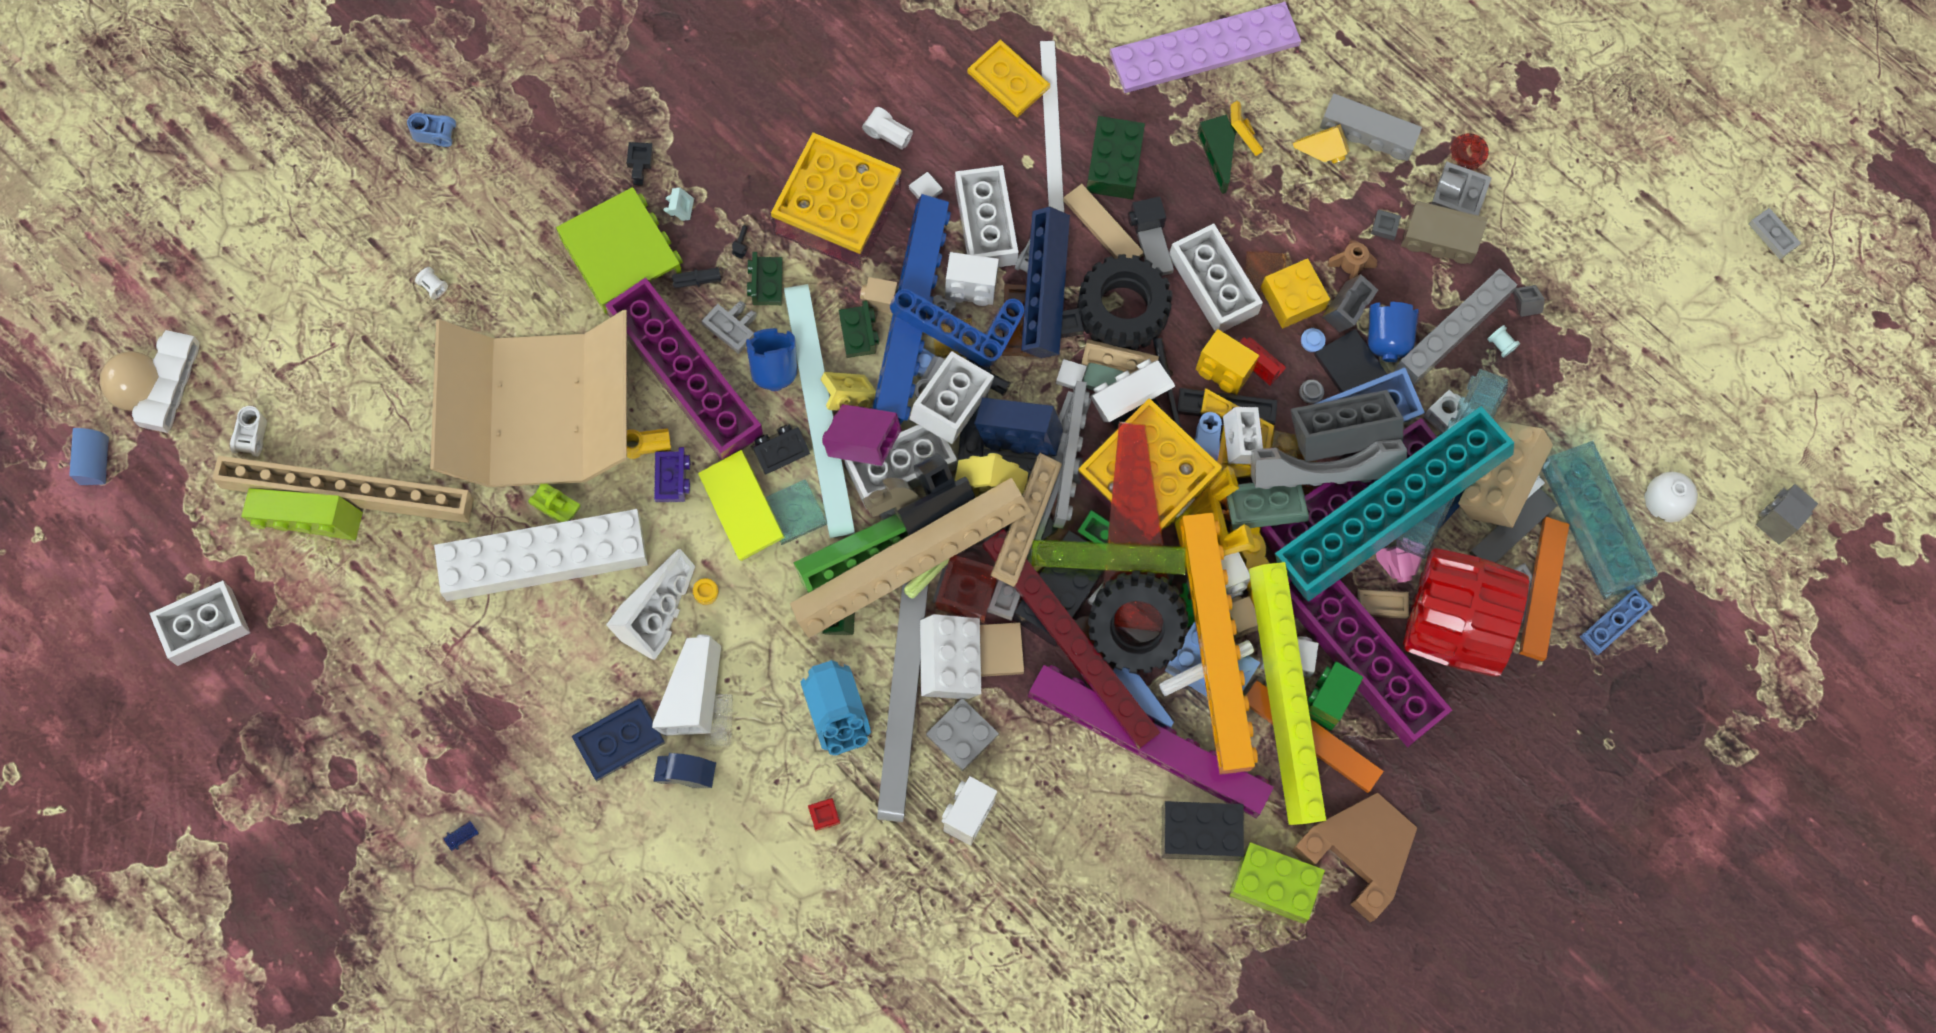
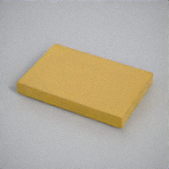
(1008, 78)

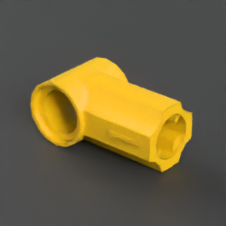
(648, 442)

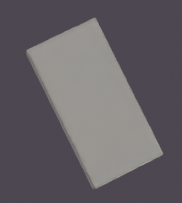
(1155, 249)

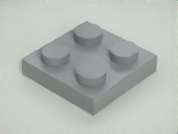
(962, 734)

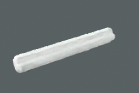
(1196, 672)

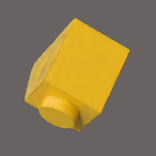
(1325, 145)

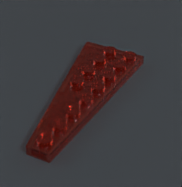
(1134, 517)

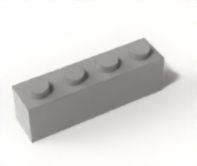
(1372, 127)

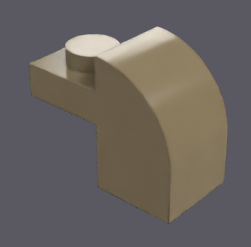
(895, 495)

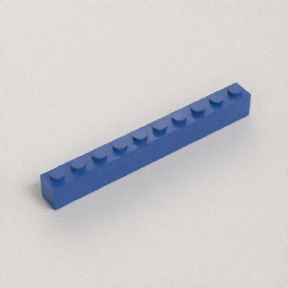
(917, 275)

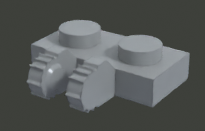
(728, 328)

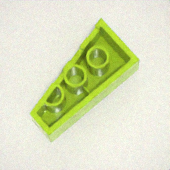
(302, 513)

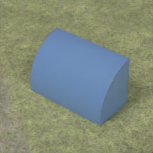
(89, 456)

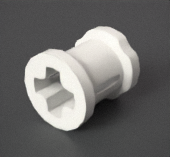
(431, 283)

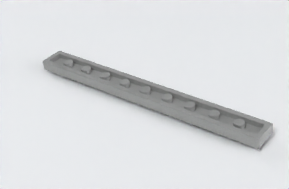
(1006, 596)

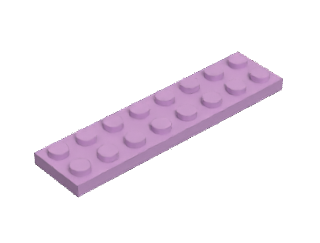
(1205, 47)

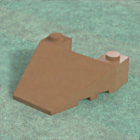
(1371, 841)

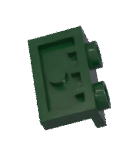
(766, 280)
(857, 330)

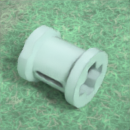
(1503, 341)

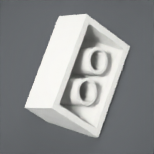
(1131, 390)

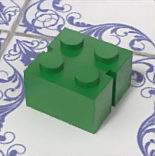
(1334, 694)

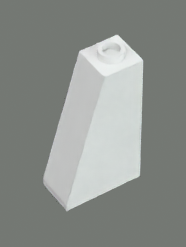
(691, 690)

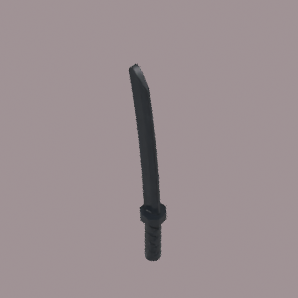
(1160, 351)

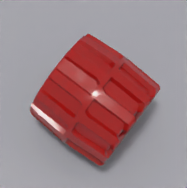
(1466, 612)

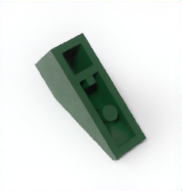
(1217, 140)

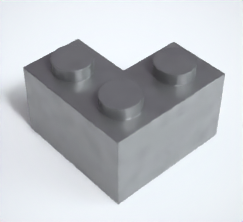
(1786, 513)

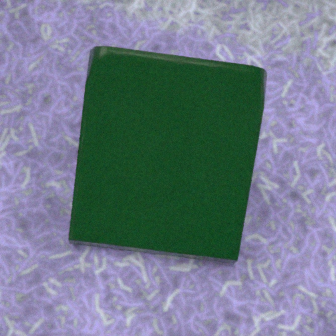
(842, 627)

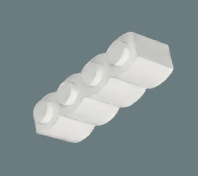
(173, 366)

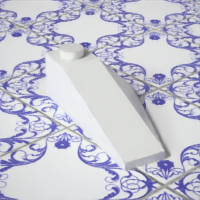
(648, 613)

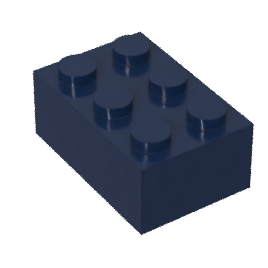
(1019, 426)

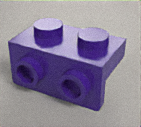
(671, 476)

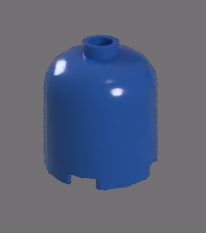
(1392, 330)
(772, 359)

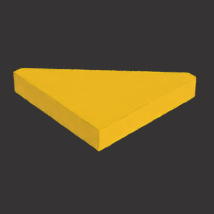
(1244, 128)

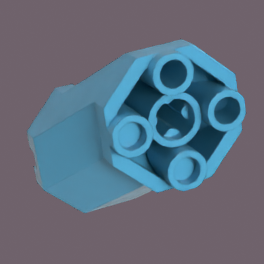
(836, 708)

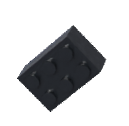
(1202, 831)

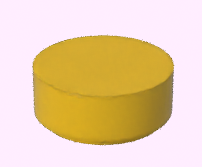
(705, 591)

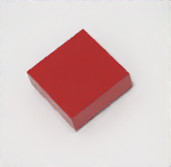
(824, 814)

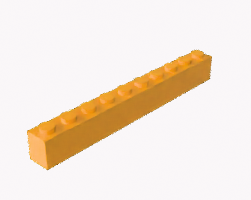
(1217, 644)

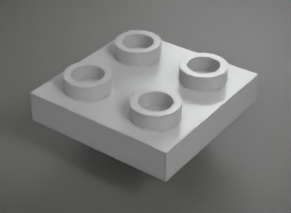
(1461, 189)

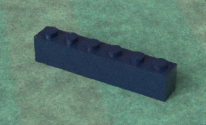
(1045, 282)

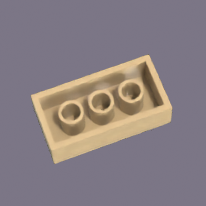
(1504, 490)

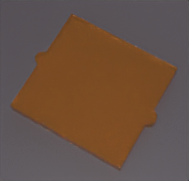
(1261, 265)

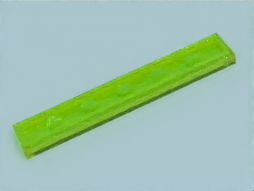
(1109, 556)

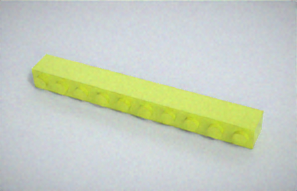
(1287, 694)

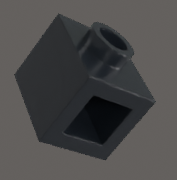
(1147, 214)

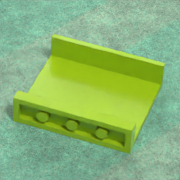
(618, 246)

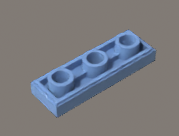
(1607, 630)

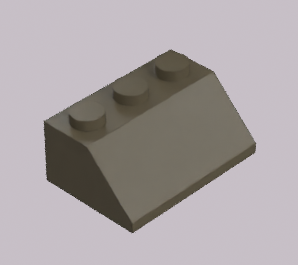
(1443, 232)

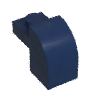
(684, 770)

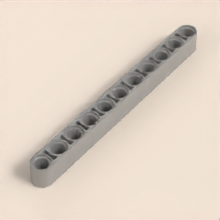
(902, 708)

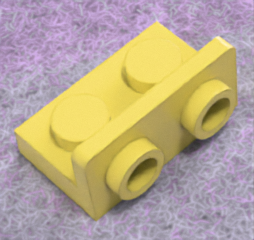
(848, 390)

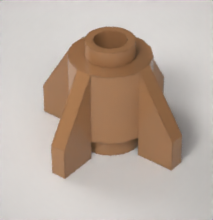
(1353, 259)

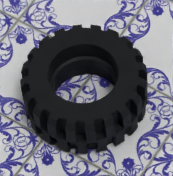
(1129, 274)
(1127, 652)

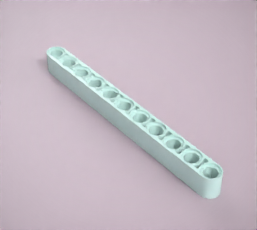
(819, 417)

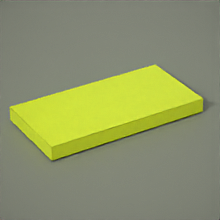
(741, 505)

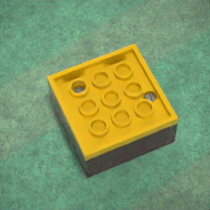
(836, 201)
(1177, 462)

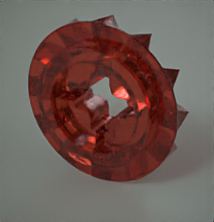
(1478, 147)

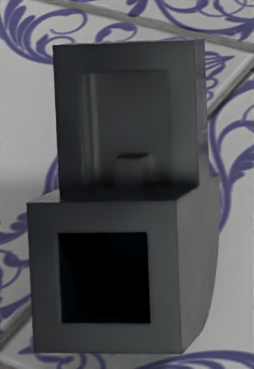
(933, 474)

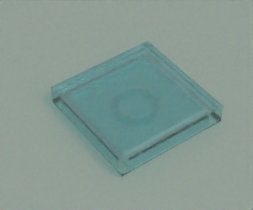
(796, 511)

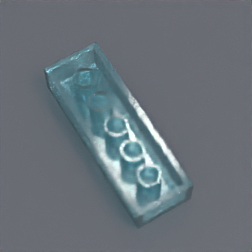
(1598, 520)

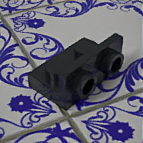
(780, 448)

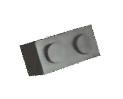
(1350, 303)

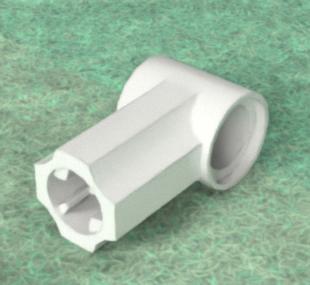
(883, 126)

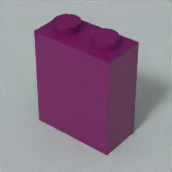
(861, 434)

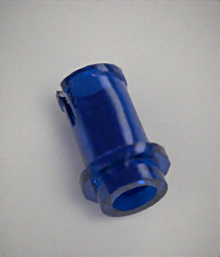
(460, 836)

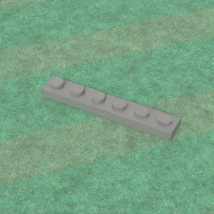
(1070, 464)

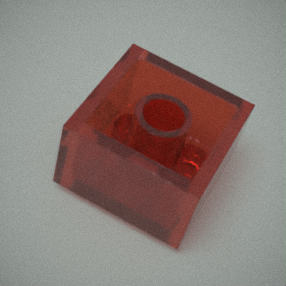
(966, 588)

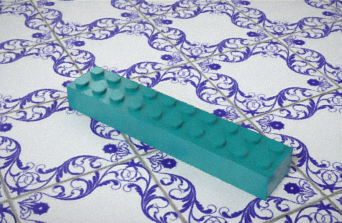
(1395, 503)

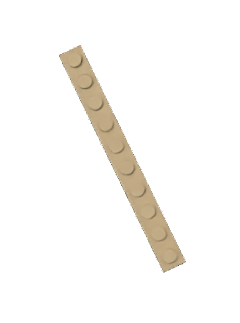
(358, 490)
(909, 558)

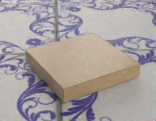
(1001, 649)

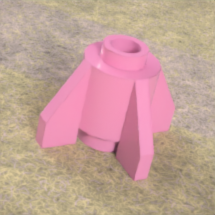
(1399, 563)

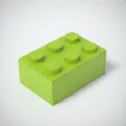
(1277, 883)

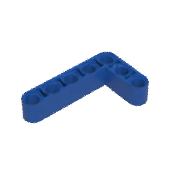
(958, 327)

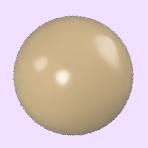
(128, 379)

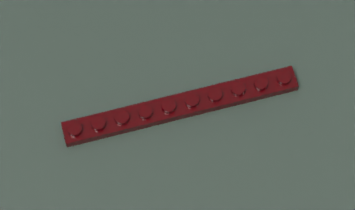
(1079, 650)

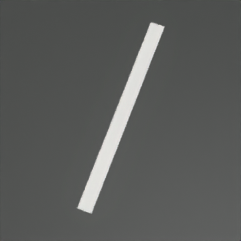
(1052, 130)

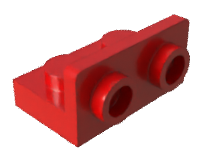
(1267, 366)

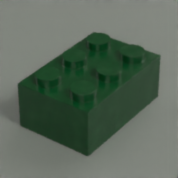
(1115, 157)

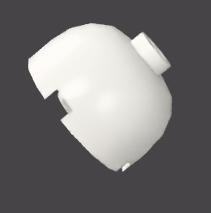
(1671, 496)

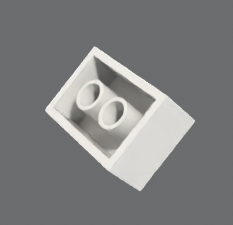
(951, 397)
(199, 623)
(950, 657)

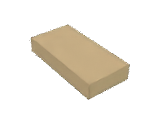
(1385, 603)

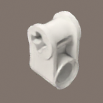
(247, 436)

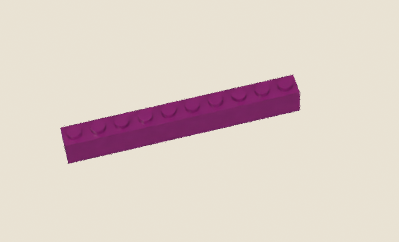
(1166, 750)

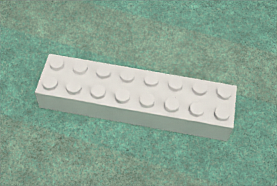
(540, 555)

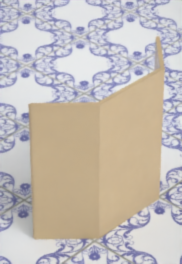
(529, 405)

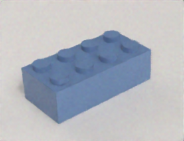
(1399, 388)

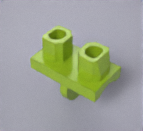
(554, 503)

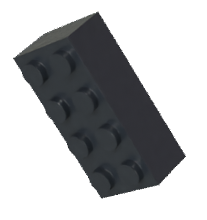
(1069, 586)

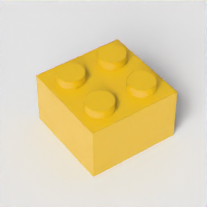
(1295, 293)
(1226, 362)

